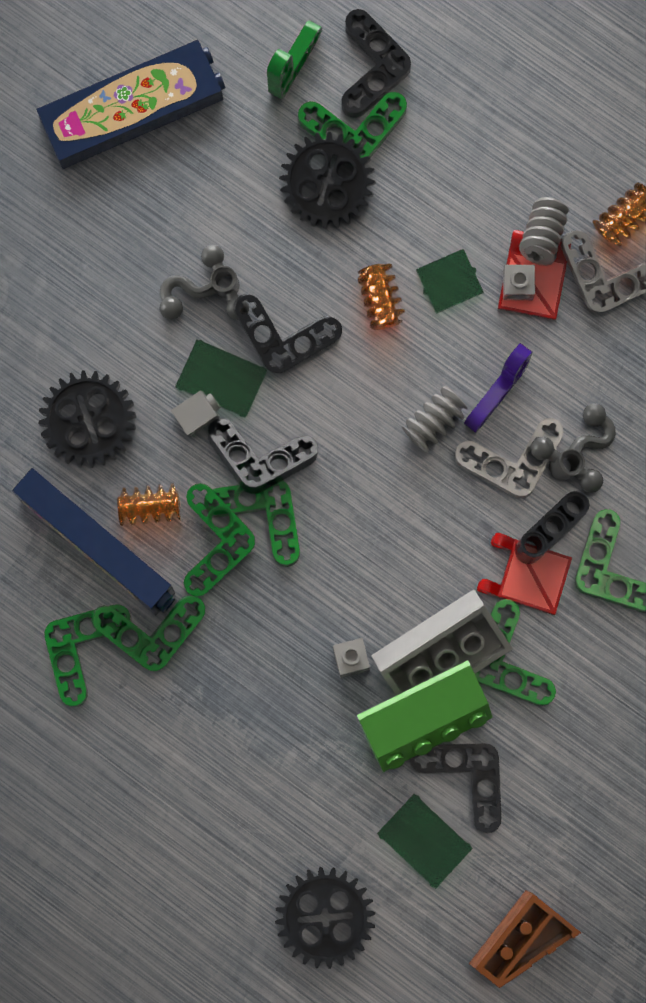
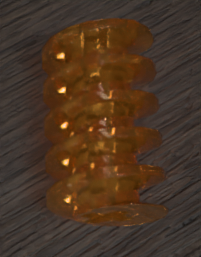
(623, 215)
(379, 296)
(148, 504)

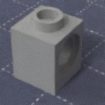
(518, 282)
(196, 412)
(351, 657)

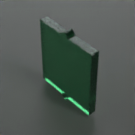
(449, 281)

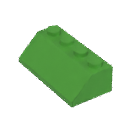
(425, 716)

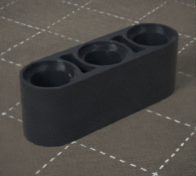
(558, 515)

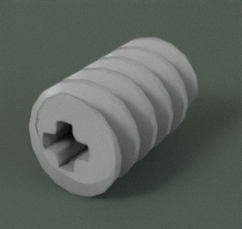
(544, 231)
(434, 418)

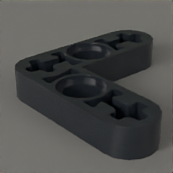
(382, 69)
(275, 343)
(259, 466)
(478, 774)

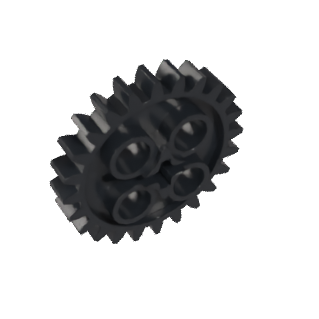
(301, 172)
(62, 428)
(328, 946)

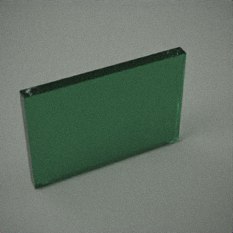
(224, 375)
(424, 841)

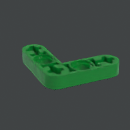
(286, 66)
(382, 107)
(262, 503)
(225, 533)
(605, 578)
(146, 643)
(68, 647)
(494, 666)

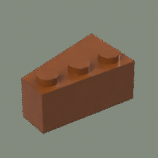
(521, 940)

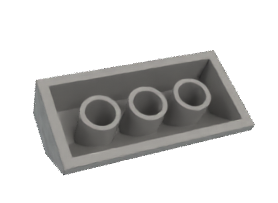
(442, 642)

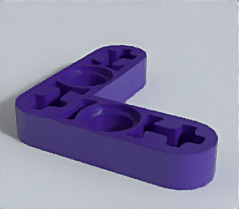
(511, 372)

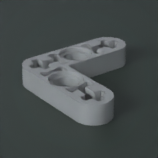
(599, 282)
(510, 470)

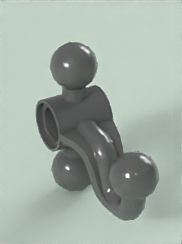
(212, 257)
(590, 480)

